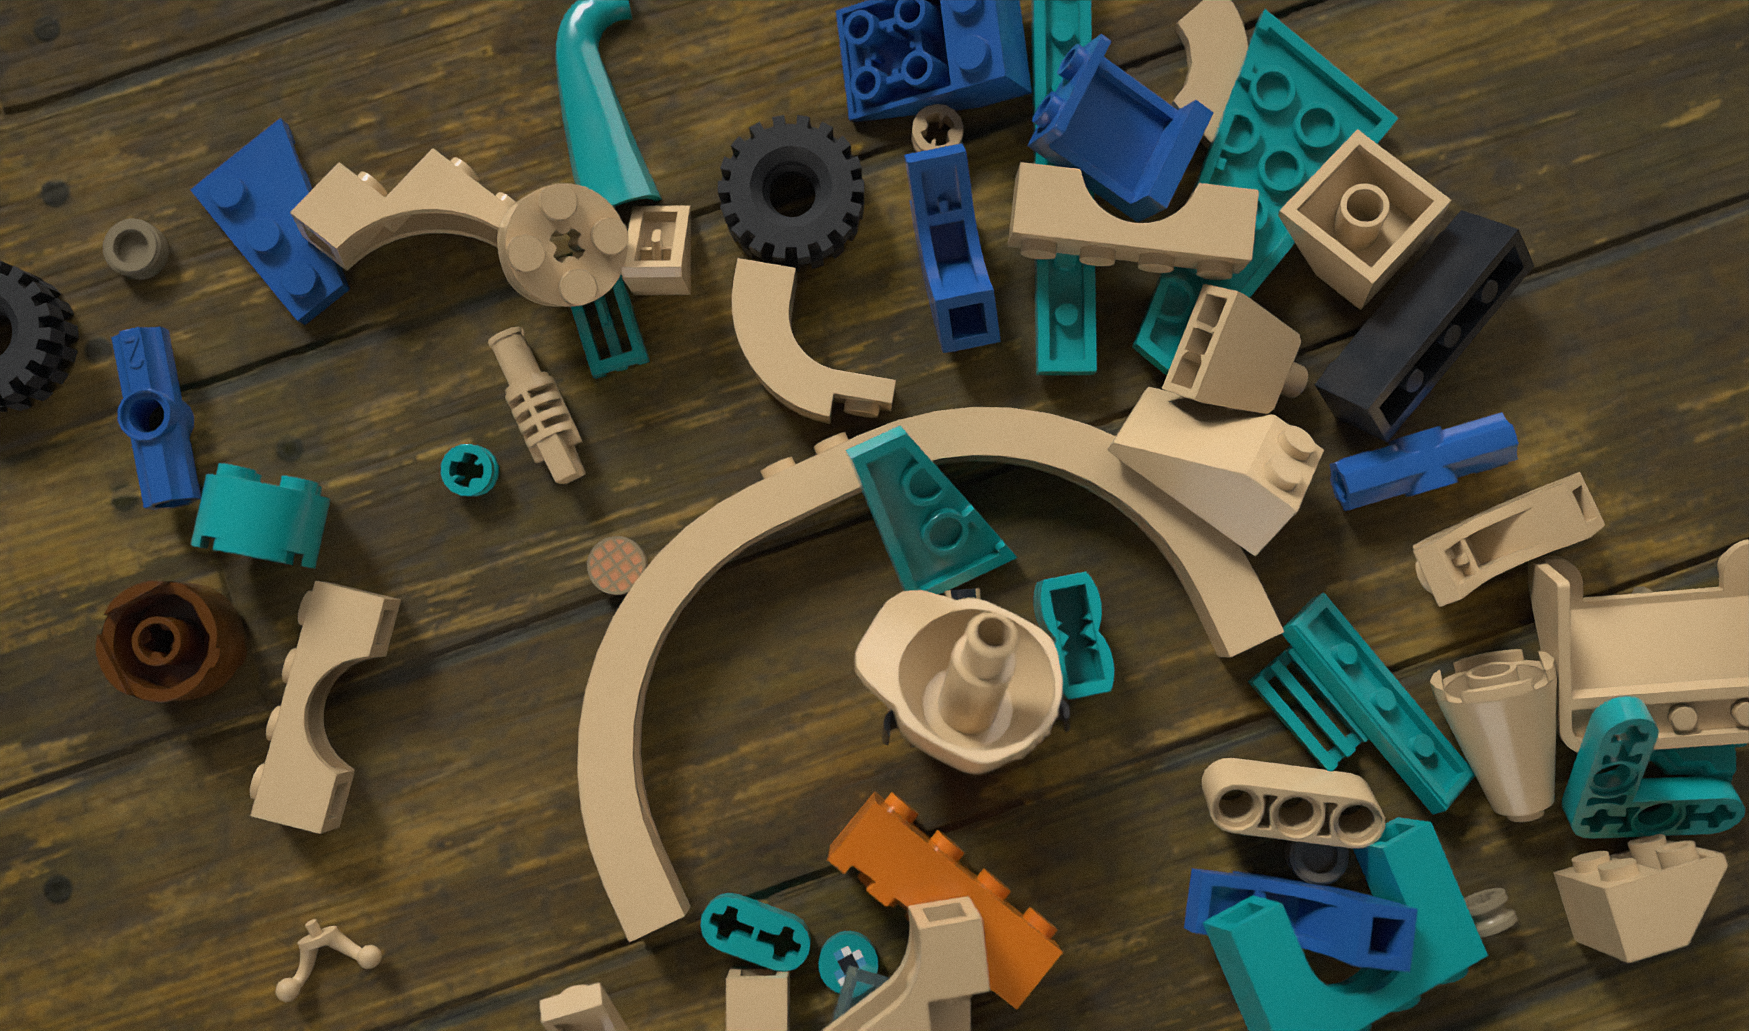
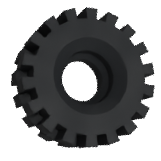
(785, 152)
(37, 338)

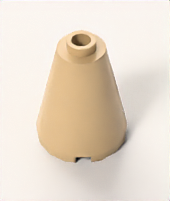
(1505, 726)

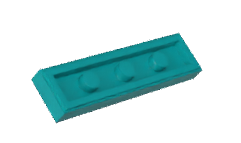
(1378, 703)

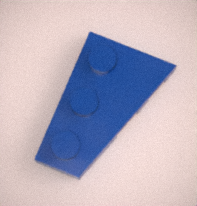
(253, 205)

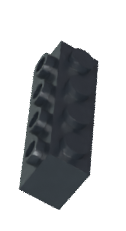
(1425, 324)

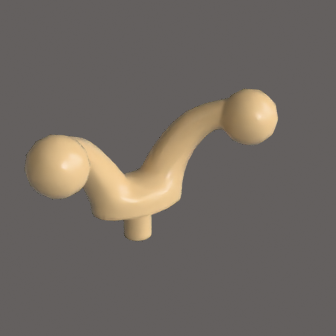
(367, 957)

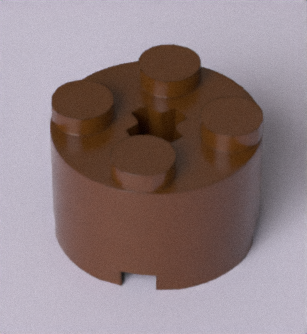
(150, 617)

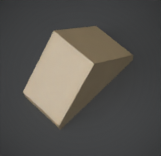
(659, 251)

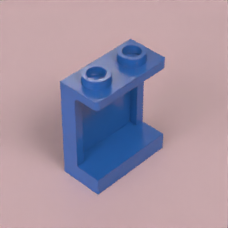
(1117, 132)

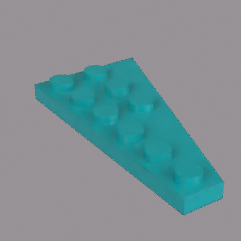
(1274, 135)

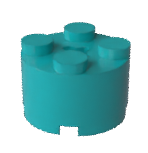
(261, 517)

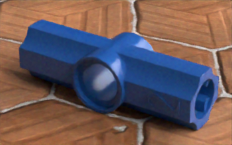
(148, 381)
(1424, 461)

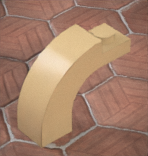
(762, 320)
(1506, 536)

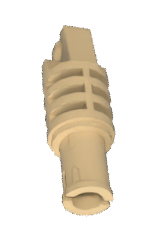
(538, 407)

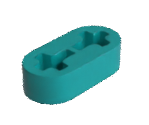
(751, 946)

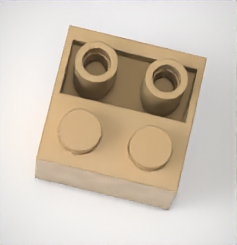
(1639, 897)

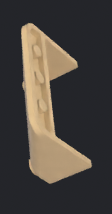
(1668, 648)

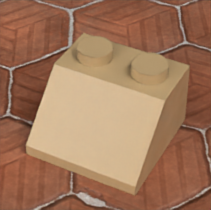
(1362, 218)

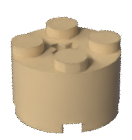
(595, 237)

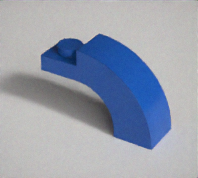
(951, 249)

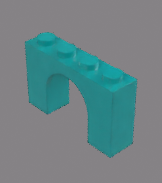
(1282, 992)

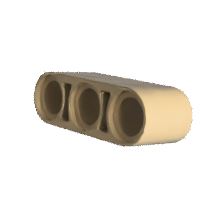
(1313, 820)

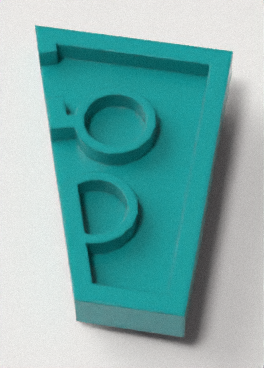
(922, 517)

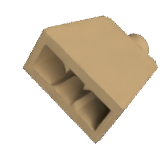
(1235, 354)

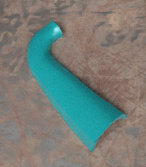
(595, 126)

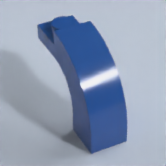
(1323, 917)

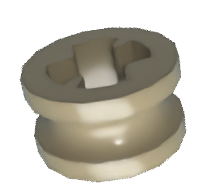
(1489, 911)

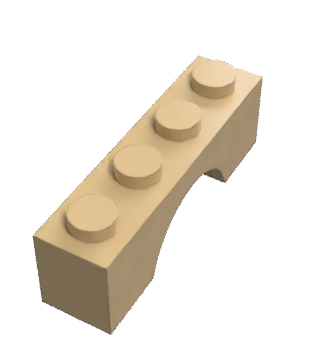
(1059, 216)
(302, 775)

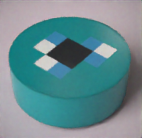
(844, 950)

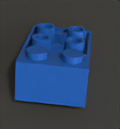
(931, 53)

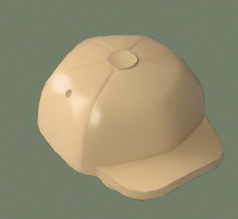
(962, 678)

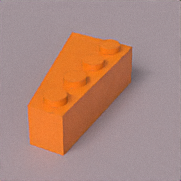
(912, 868)

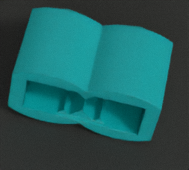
(1071, 614)

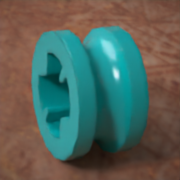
(462, 454)

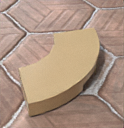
(1214, 53)

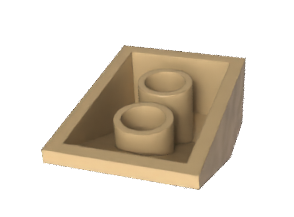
(1221, 462)

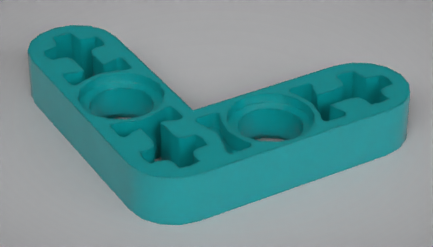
(1613, 801)

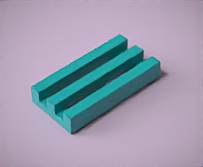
(618, 360)
(1343, 745)

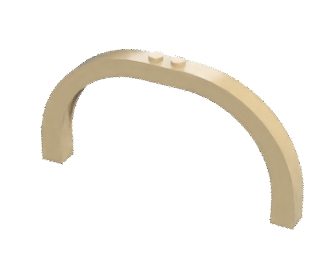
(610, 728)

